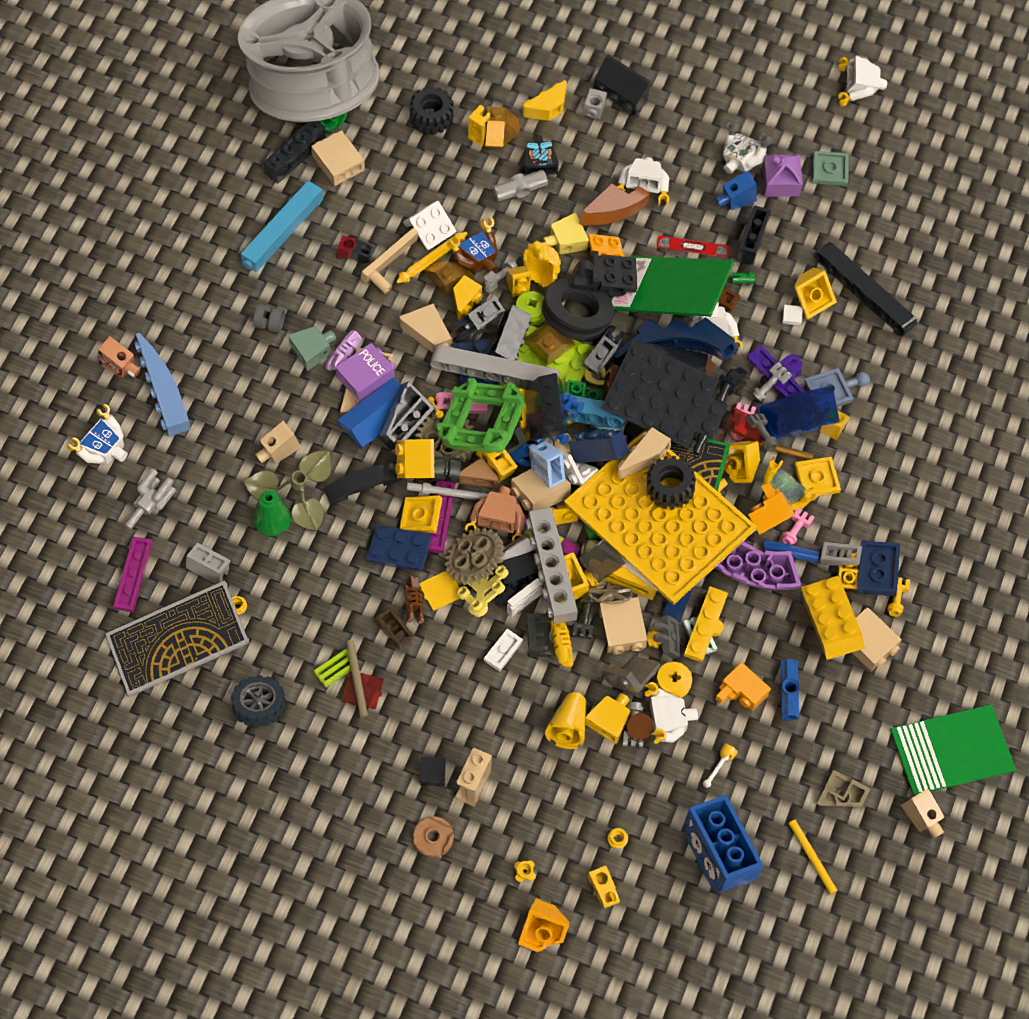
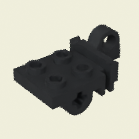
(608, 273)

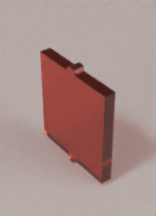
(742, 428)
(372, 690)

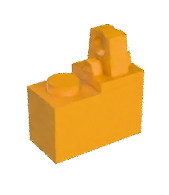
(775, 509)
(745, 686)

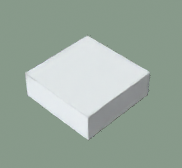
(792, 315)

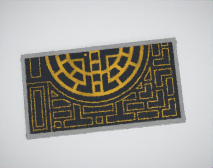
(177, 638)

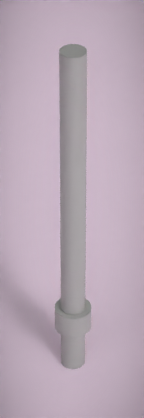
(426, 488)

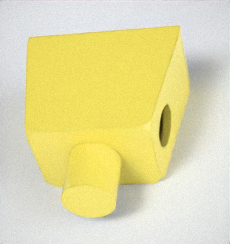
(567, 235)

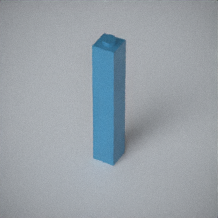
(281, 226)

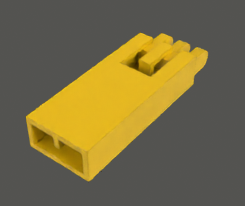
(628, 579)

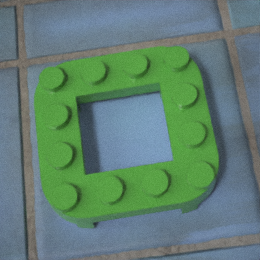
(494, 439)

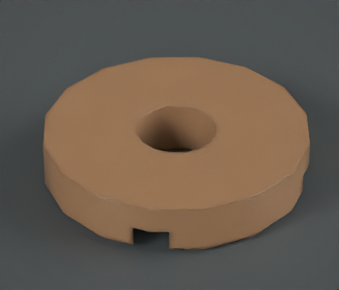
(438, 847)

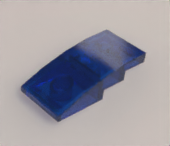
(800, 413)

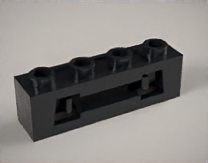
(293, 151)

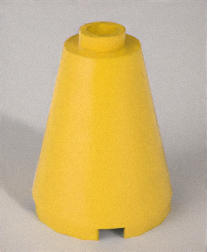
(568, 722)

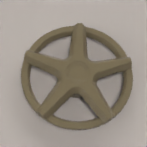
(610, 594)

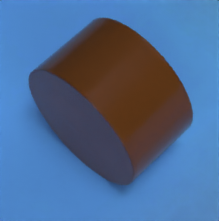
(639, 727)

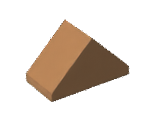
(479, 475)

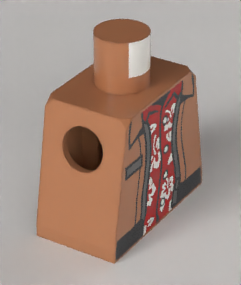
(117, 359)

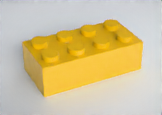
(832, 617)

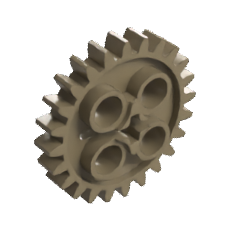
(429, 430)
(474, 556)

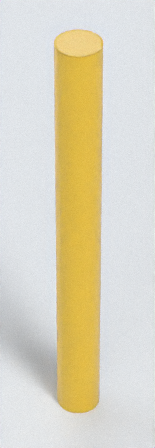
(813, 857)

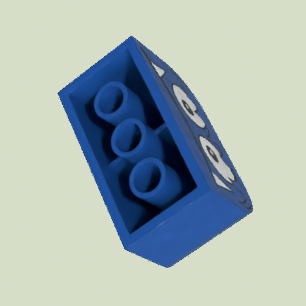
(721, 845)

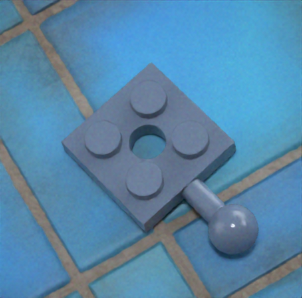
(840, 386)

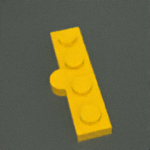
(706, 624)

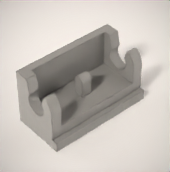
(207, 563)

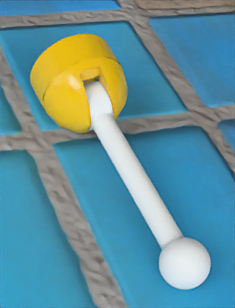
(727, 754)

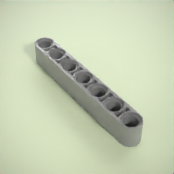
(487, 366)

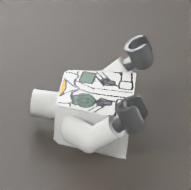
(743, 152)

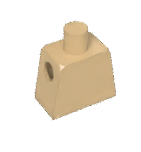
(278, 444)
(924, 813)

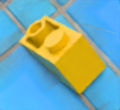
(518, 280)
(465, 295)

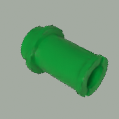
(744, 278)

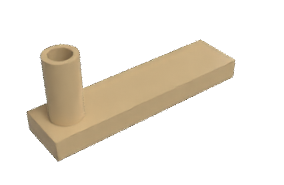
(372, 271)

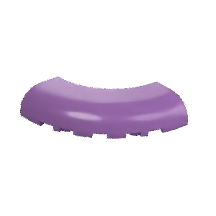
(761, 569)

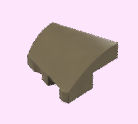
(842, 792)

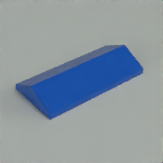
(368, 417)

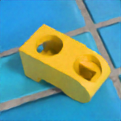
(603, 887)

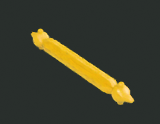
(428, 260)

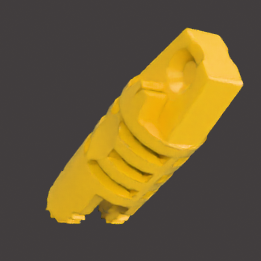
(562, 644)

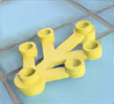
(479, 605)

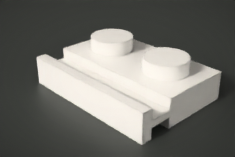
(524, 597)

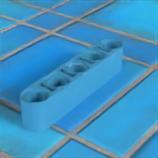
(594, 415)

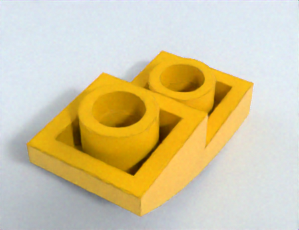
(848, 574)

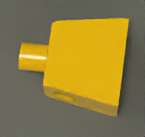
(609, 717)

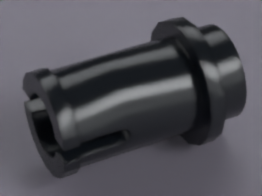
(502, 599)

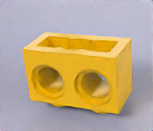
(500, 463)

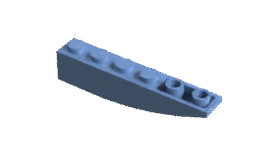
(163, 389)

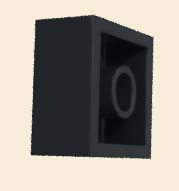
(432, 771)

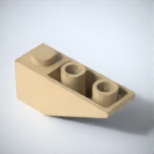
(651, 448)

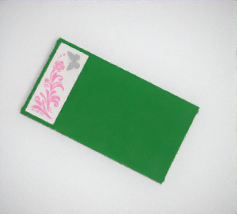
(676, 286)

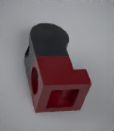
(354, 249)

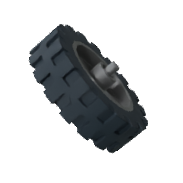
(257, 714)

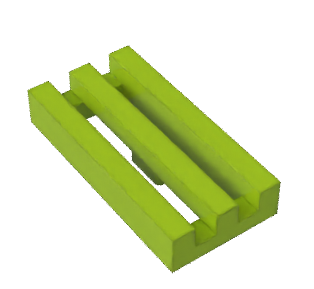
(331, 662)

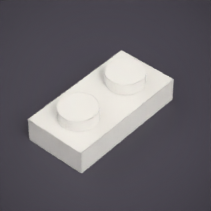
(503, 650)

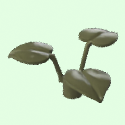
(313, 466)

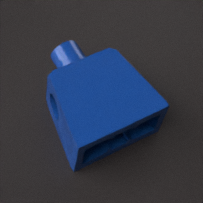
(738, 192)

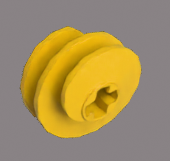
(680, 673)

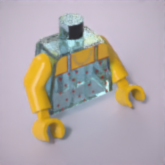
(794, 492)

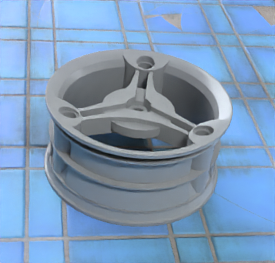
(307, 32)

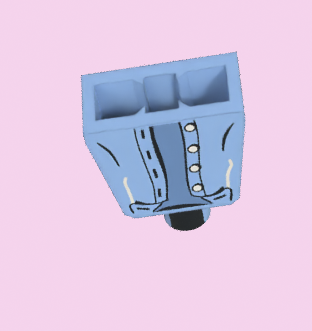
(547, 463)

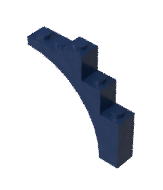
(702, 337)

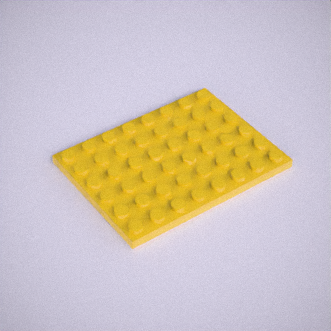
(661, 544)

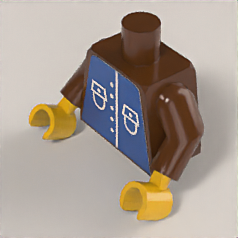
(478, 250)

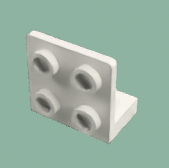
(431, 224)
(577, 472)

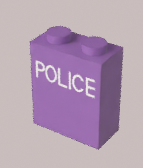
(365, 371)

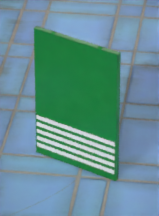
(952, 749)

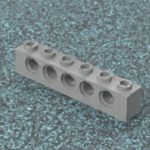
(544, 520)

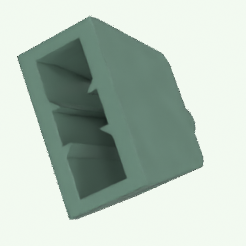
(311, 345)

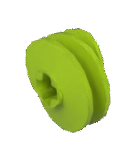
(532, 303)

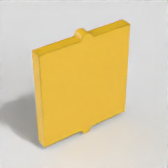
(440, 590)

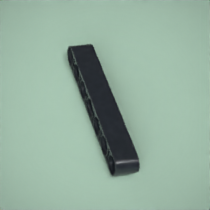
(865, 289)

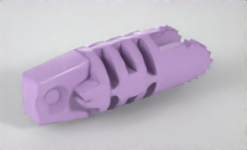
(344, 350)

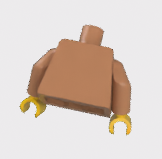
(498, 512)

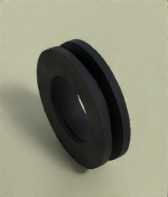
(569, 324)

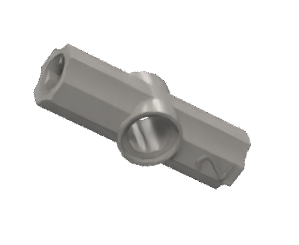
(520, 185)

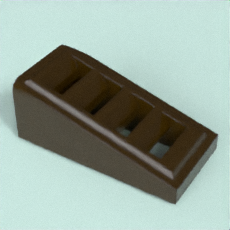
(399, 624)

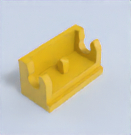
(476, 126)

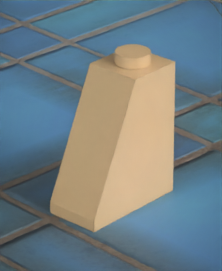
(426, 327)

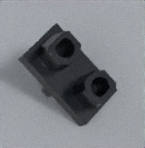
(735, 378)

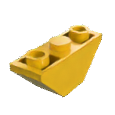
(547, 103)

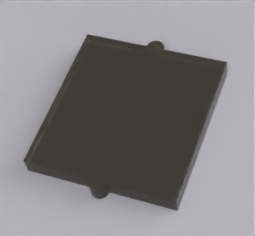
(602, 561)

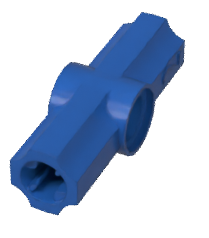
(789, 700)

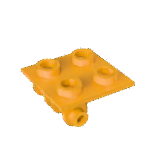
(605, 245)

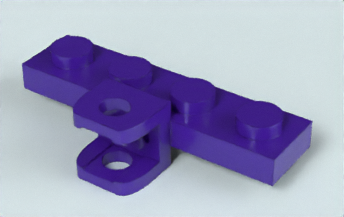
(763, 362)

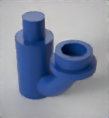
(519, 455)

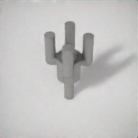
(150, 497)

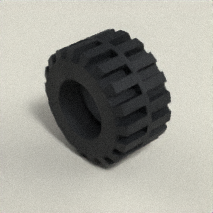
(431, 99)
(671, 469)

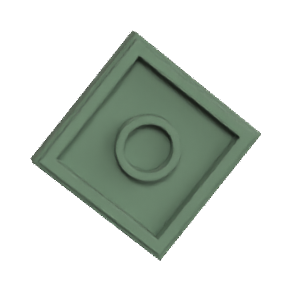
(830, 168)

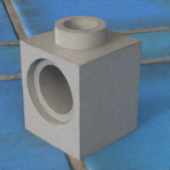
(595, 103)

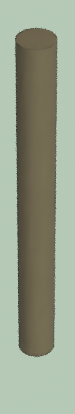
(357, 678)

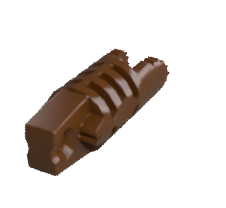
(413, 600)

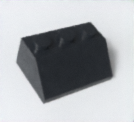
(622, 85)
(546, 407)

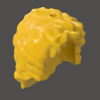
(542, 263)

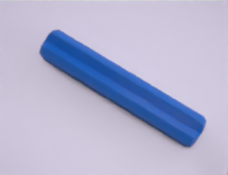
(797, 552)

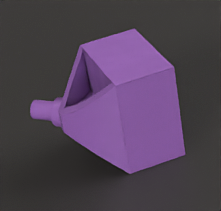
(782, 175)

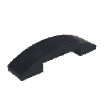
(359, 481)

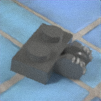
(669, 636)

